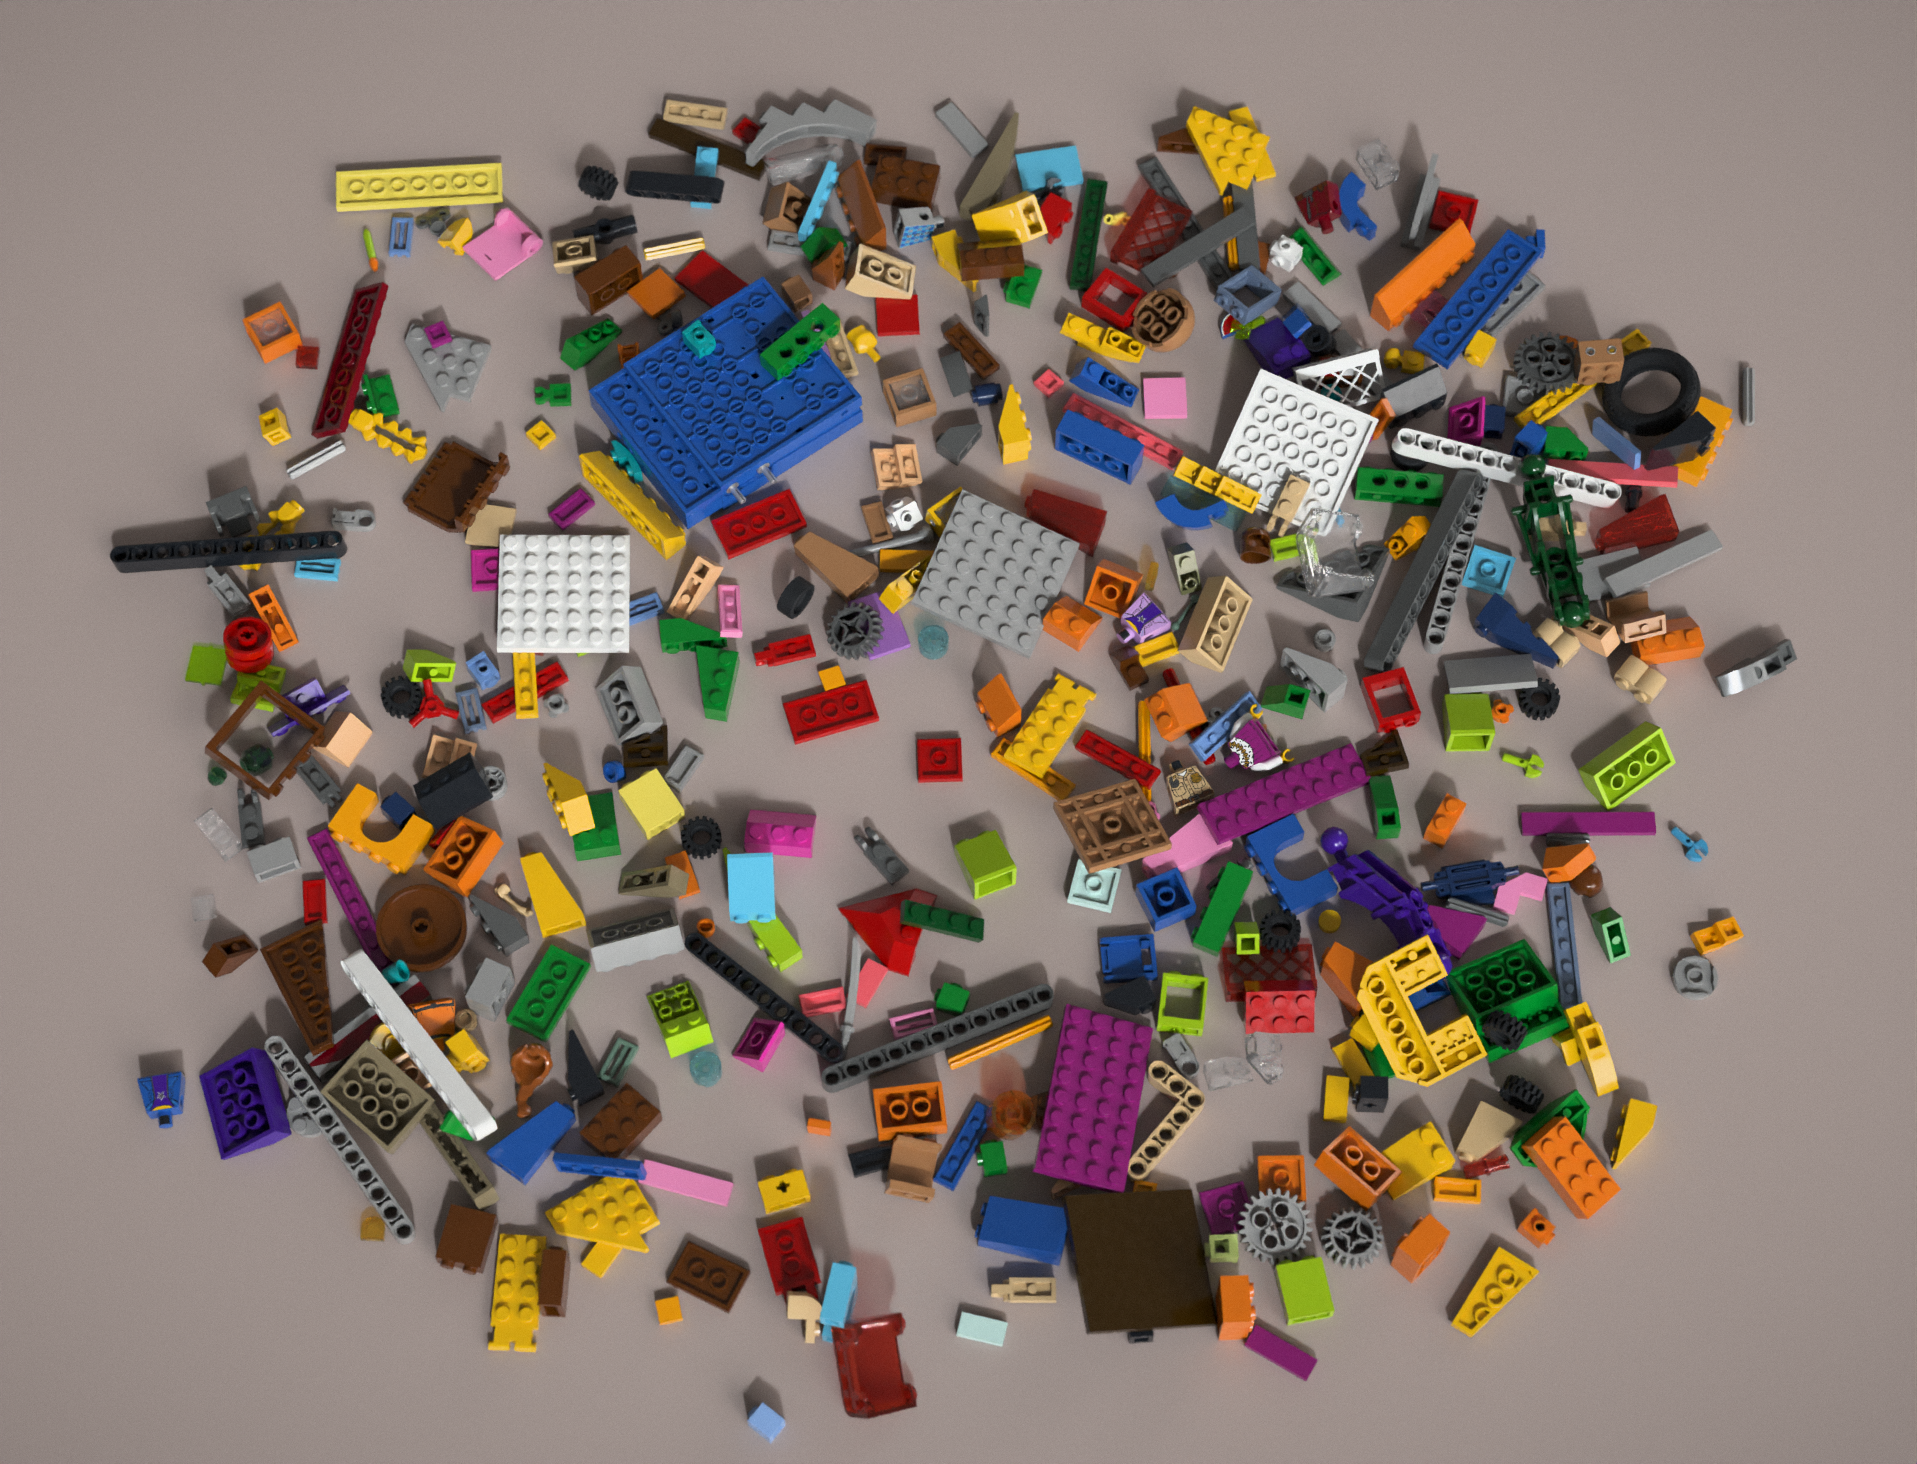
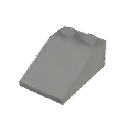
(1320, 677)

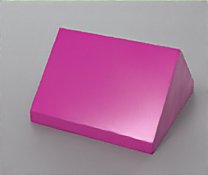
(1467, 422)
(760, 1043)

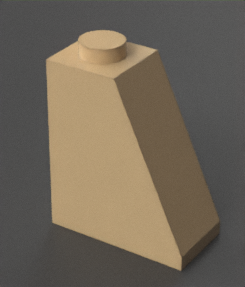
(1486, 1132)

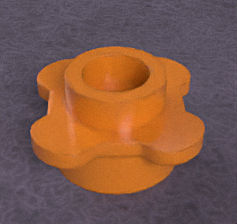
(1501, 717)

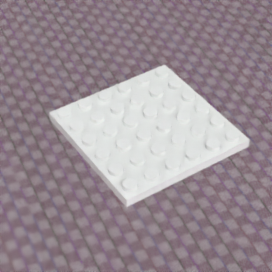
(1295, 434)
(564, 594)

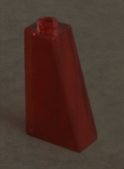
(1067, 518)
(1642, 527)

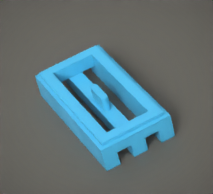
(330, 575)

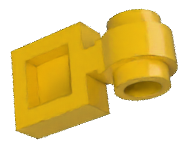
(1410, 362)

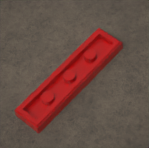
(504, 703)
(1117, 759)

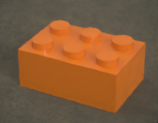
(910, 1110)
(1420, 1247)
(1234, 1307)

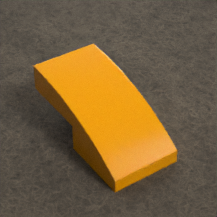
(1716, 936)

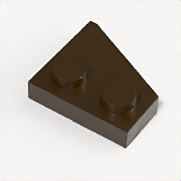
(647, 750)
(1385, 756)

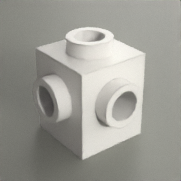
(1285, 253)
(903, 514)

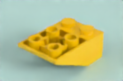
(1011, 218)
(1012, 434)
(569, 800)

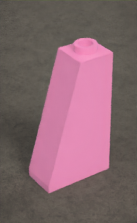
(1190, 848)

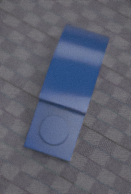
(1352, 217)
(1190, 519)

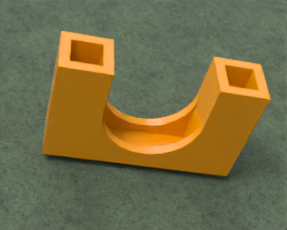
(1719, 416)
(397, 853)

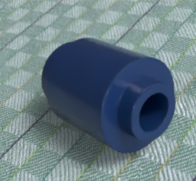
(986, 394)

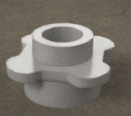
(556, 699)

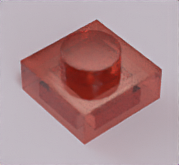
(307, 357)

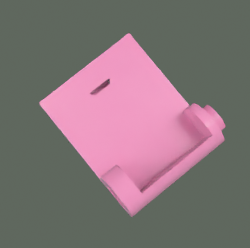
(504, 244)

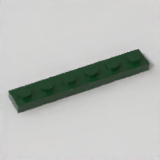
(1088, 235)

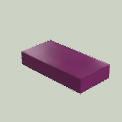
(571, 509)

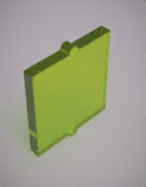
(206, 665)

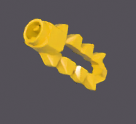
(366, 423)
(288, 516)

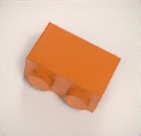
(1444, 821)

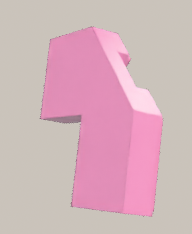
(1524, 885)

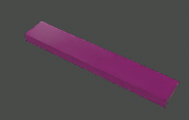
(1588, 822)

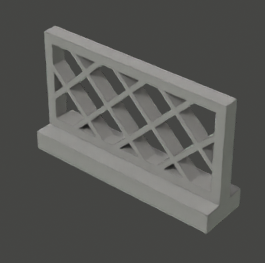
(1421, 208)

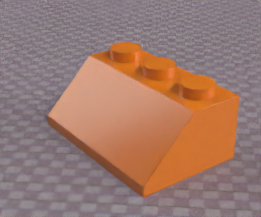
(1679, 643)
(463, 855)
(1357, 1168)

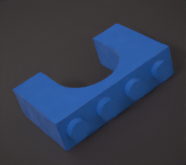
(1291, 895)

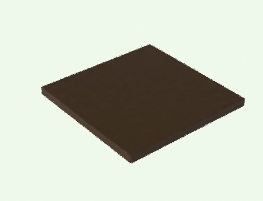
(1139, 1261)

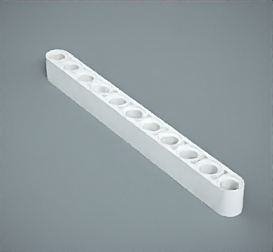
(1496, 469)
(418, 1045)

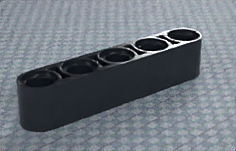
(674, 187)

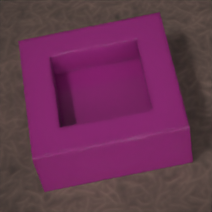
(437, 334)

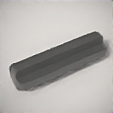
(1565, 839)

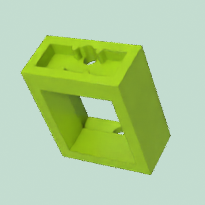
(1176, 1024)

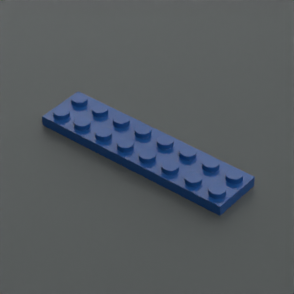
(1477, 299)

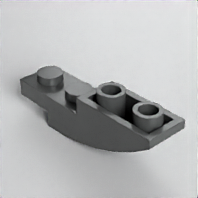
(1757, 669)

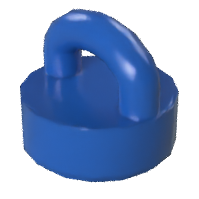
(614, 771)

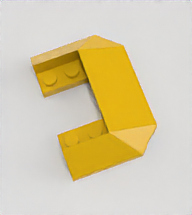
(1406, 1045)

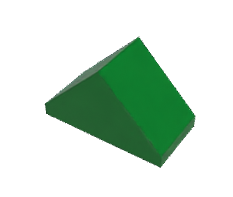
(820, 242)

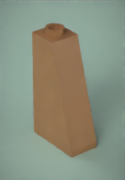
(836, 566)

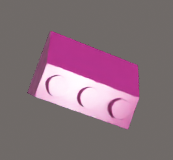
(780, 833)

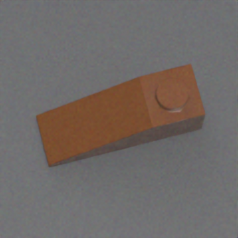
(830, 267)

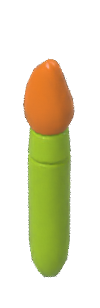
(373, 262)

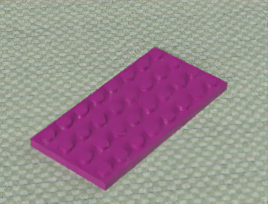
(1093, 1100)

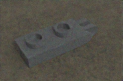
(319, 782)

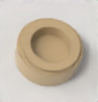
(466, 1020)

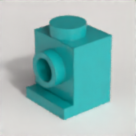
(692, 339)

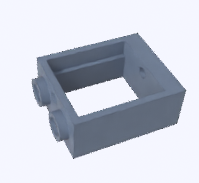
(1251, 279)

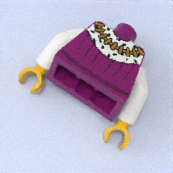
(1253, 746)

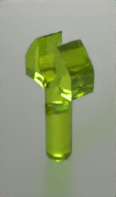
(1245, 332)

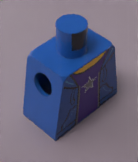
(163, 1096)

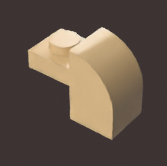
(807, 1307)

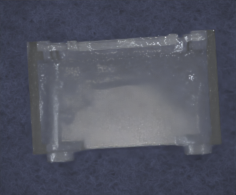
(1330, 554)

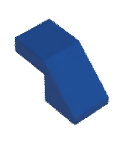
(1296, 320)

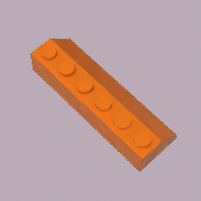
(1423, 276)

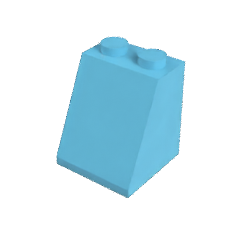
(751, 887)

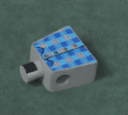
(915, 226)

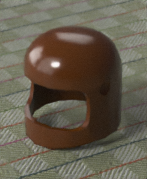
(1255, 545)

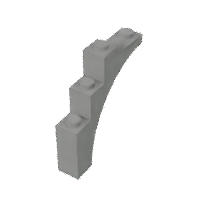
(806, 121)

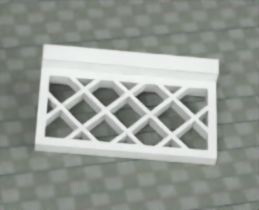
(1342, 363)

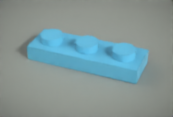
(705, 166)

